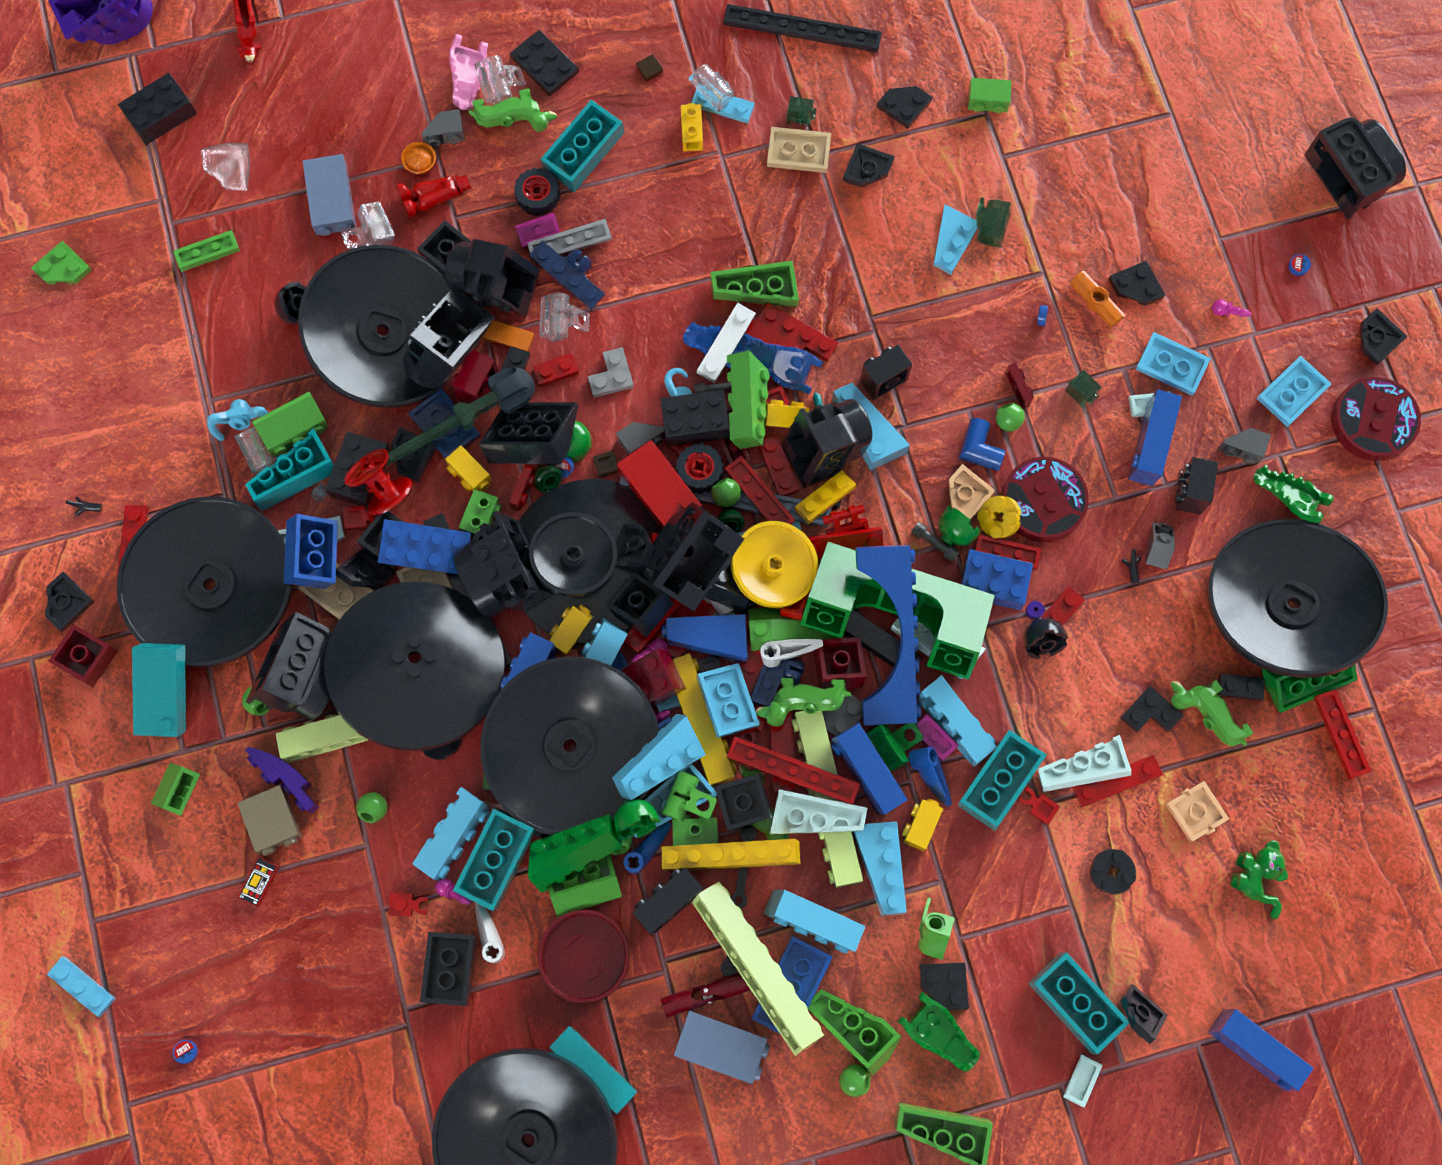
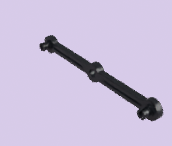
(747, 833)

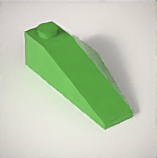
(769, 626)
(861, 1033)

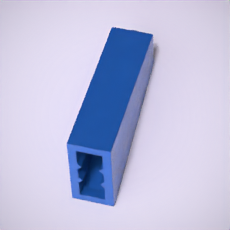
(711, 635)

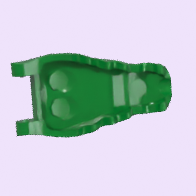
(1295, 493)
(938, 1032)

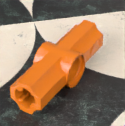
(1105, 308)

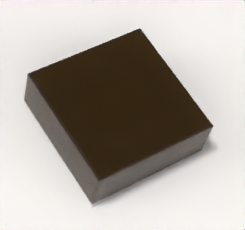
(649, 67)
(605, 464)

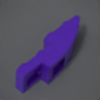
(278, 771)

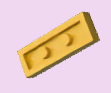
(825, 497)

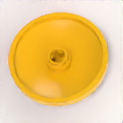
(775, 564)

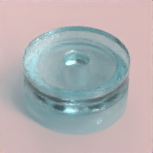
(319, 493)

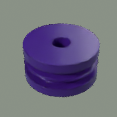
(1035, 614)

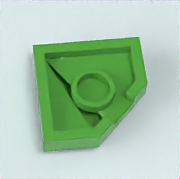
(61, 266)

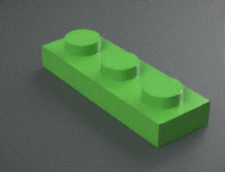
(206, 250)

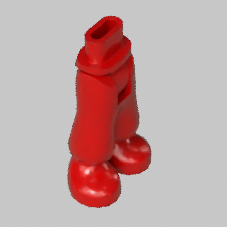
(431, 193)

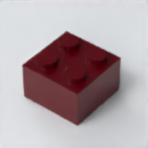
(472, 379)
(83, 655)
(840, 661)
(656, 676)

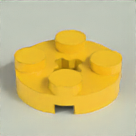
(1011, 516)

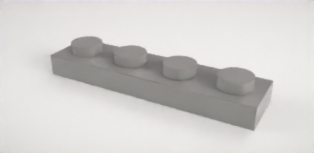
(576, 238)

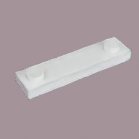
(725, 342)

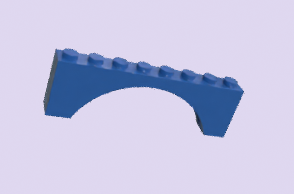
(896, 698)

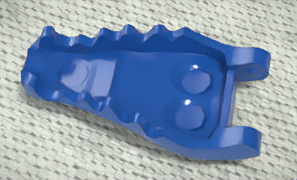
(703, 338)
(785, 364)

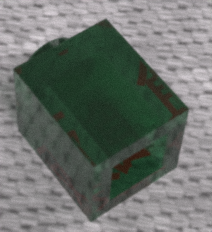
(1083, 389)

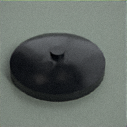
(573, 554)

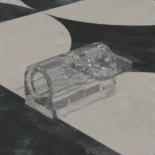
(497, 79)
(712, 86)
(374, 227)
(558, 316)
(255, 451)

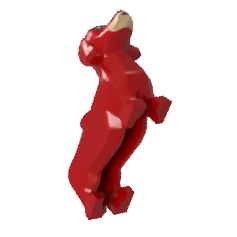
(246, 30)

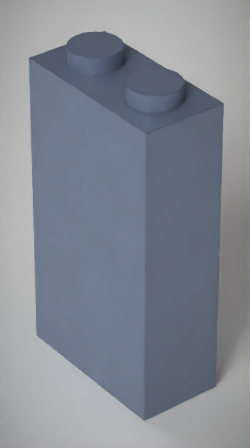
(329, 194)
(721, 1047)

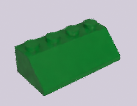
(1293, 691)

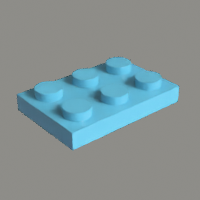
(1173, 364)
(1293, 391)
(727, 700)

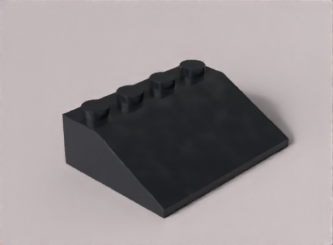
(531, 434)

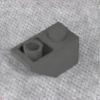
(444, 129)
(638, 434)
(1248, 445)
(1160, 545)

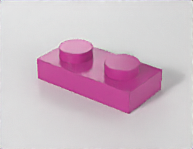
(537, 229)
(936, 737)

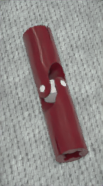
(717, 990)

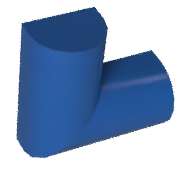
(974, 447)

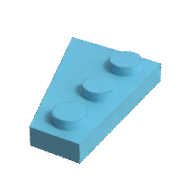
(953, 238)

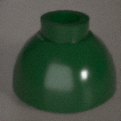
(547, 478)
(732, 519)

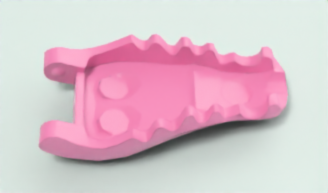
(464, 73)

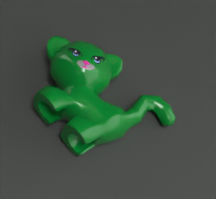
(1268, 865)

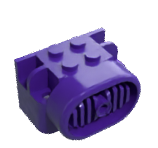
(102, 20)

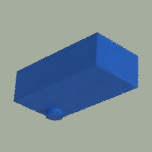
(1155, 438)
(868, 769)
(1260, 1050)

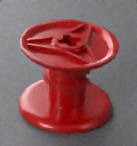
(386, 492)

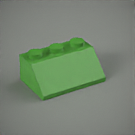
(289, 424)
(586, 888)

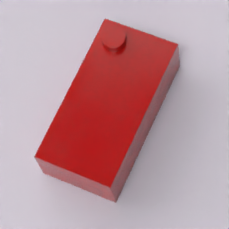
(655, 483)

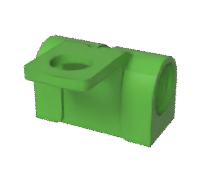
(684, 797)
(934, 933)

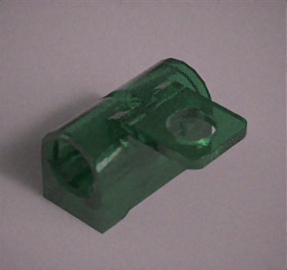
(992, 221)

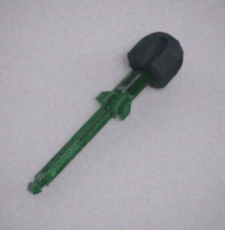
(509, 389)

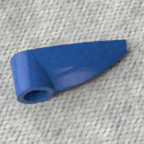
(931, 771)
(647, 849)

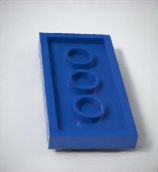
(420, 546)
(804, 969)

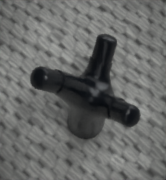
(84, 506)
(1133, 566)

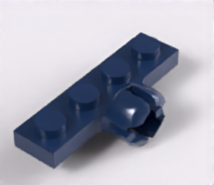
(568, 272)
(770, 680)

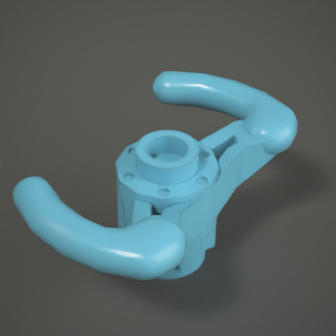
(237, 417)

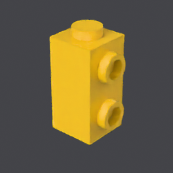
(691, 127)
(782, 415)
(471, 473)
(571, 628)
(923, 824)

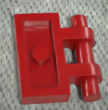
(852, 512)

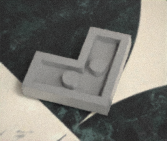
(615, 378)

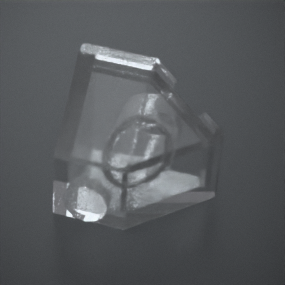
(228, 164)

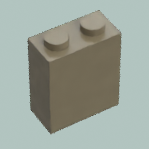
(270, 820)

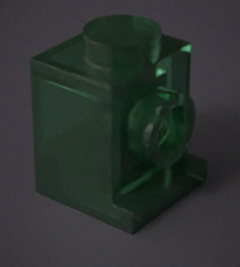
(801, 110)

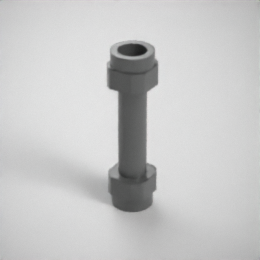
(701, 387)
(920, 530)

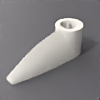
(787, 649)
(488, 934)

